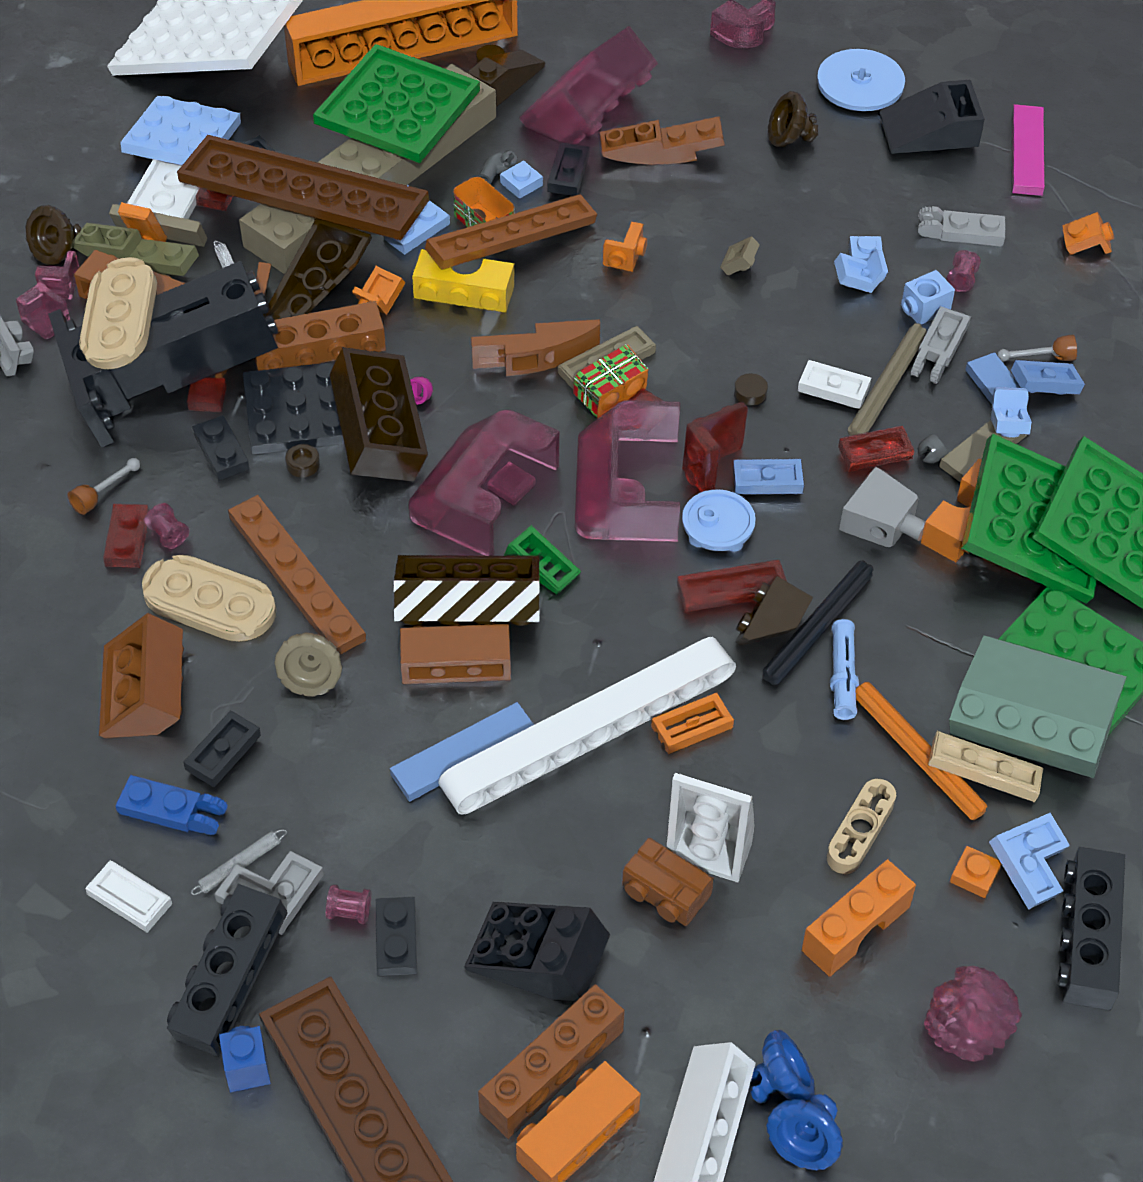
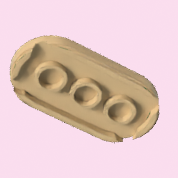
(118, 313)
(209, 598)

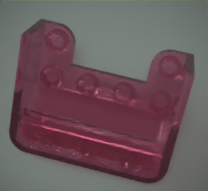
(590, 88)
(451, 494)

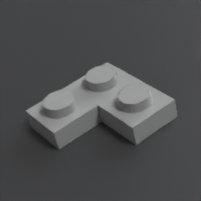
(291, 883)

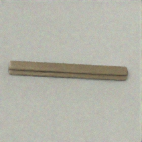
(888, 380)

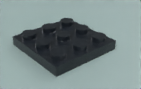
(291, 408)

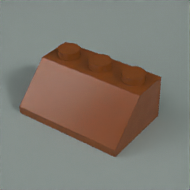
(142, 679)

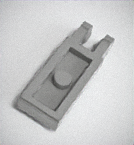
(961, 226)
(941, 342)

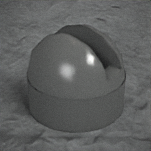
(932, 448)

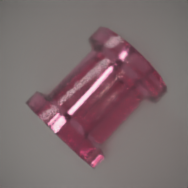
(962, 274)
(166, 525)
(348, 904)

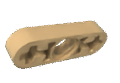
(861, 841)

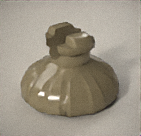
(307, 673)

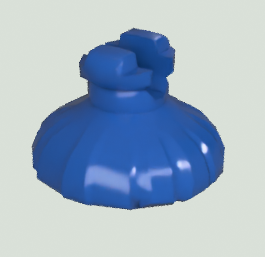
(782, 1070)
(806, 1132)

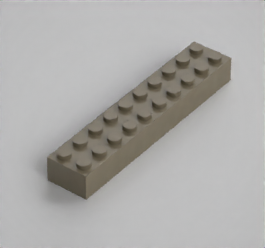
(278, 233)

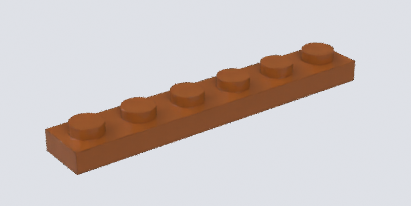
(510, 231)
(296, 574)

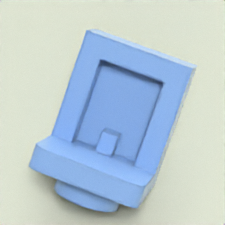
(861, 273)
(1010, 411)

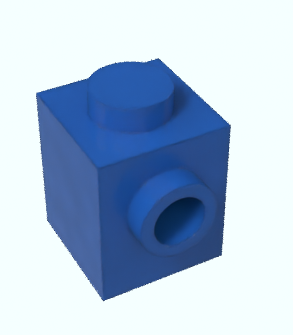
(244, 1058)

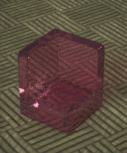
(60, 279)
(36, 306)

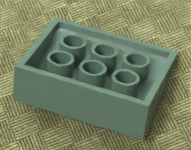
(1037, 706)

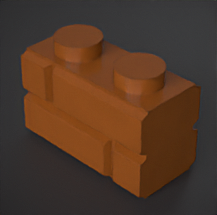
(667, 882)

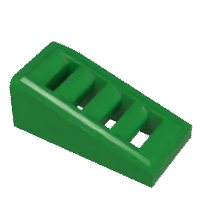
(541, 546)

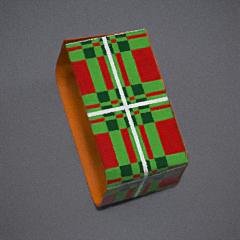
(479, 194)
(610, 380)

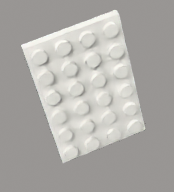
(202, 36)

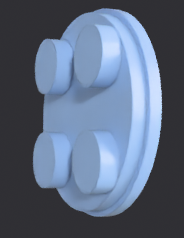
(718, 520)

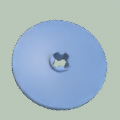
(861, 80)

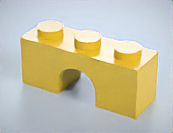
(485, 289)

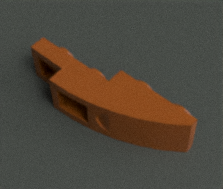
(651, 144)
(538, 351)

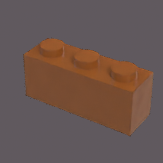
(455, 653)

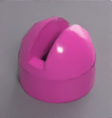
(418, 384)

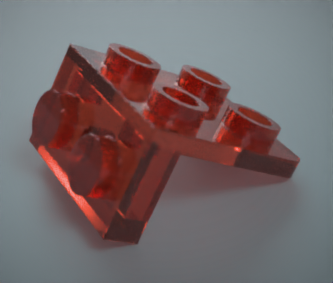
(711, 439)

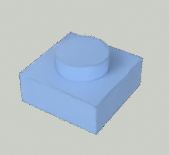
(521, 179)
(864, 246)

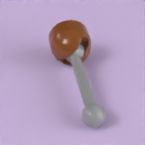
(1063, 349)
(85, 498)

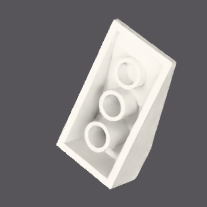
(710, 826)

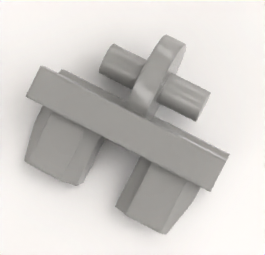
(12, 350)

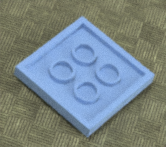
(175, 128)

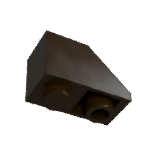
(775, 613)

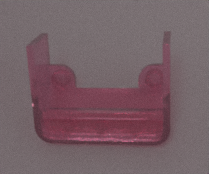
(617, 506)

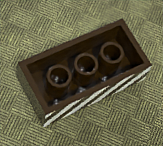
(466, 589)

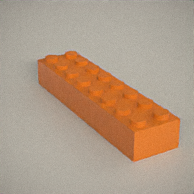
(337, 38)

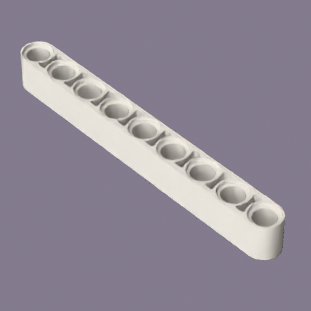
(586, 725)

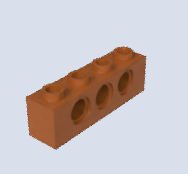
(322, 334)
(551, 1061)

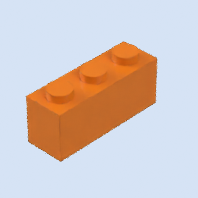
(577, 1125)

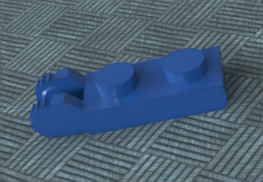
(169, 805)

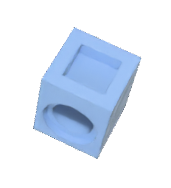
(926, 295)

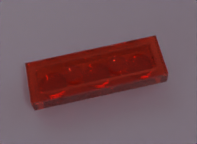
(725, 585)

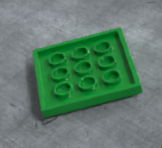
(397, 103)
(1006, 510)
(1098, 519)
(1077, 633)

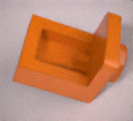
(1088, 233)
(625, 254)
(380, 287)

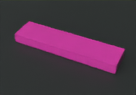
(1028, 150)

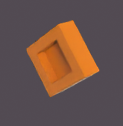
(975, 872)

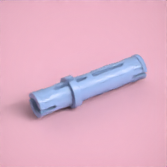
(844, 680)

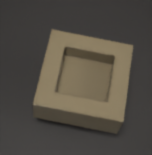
(740, 256)

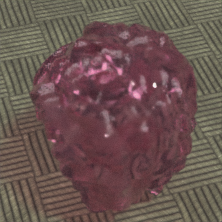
(972, 1013)

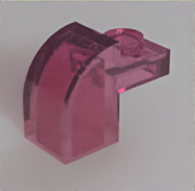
(742, 26)

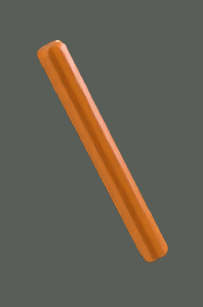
(919, 750)

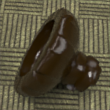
(791, 120)
(50, 234)

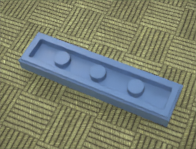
(422, 771)

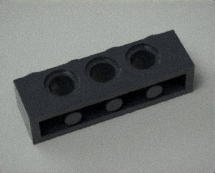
(243, 908)
(1082, 982)

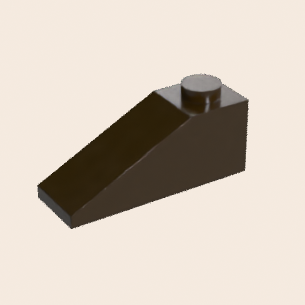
(507, 72)

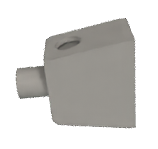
(882, 511)

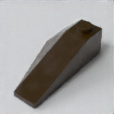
(318, 266)

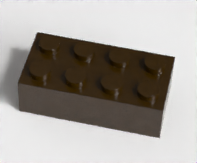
(378, 414)

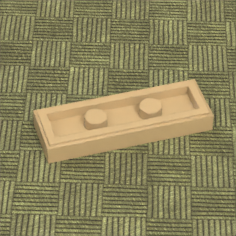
(985, 766)

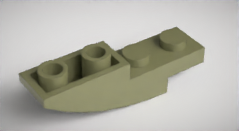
(127, 242)

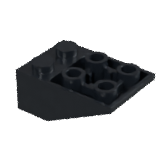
(934, 119)
(540, 948)

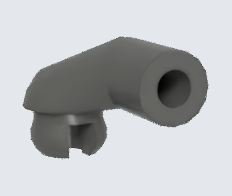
(497, 164)

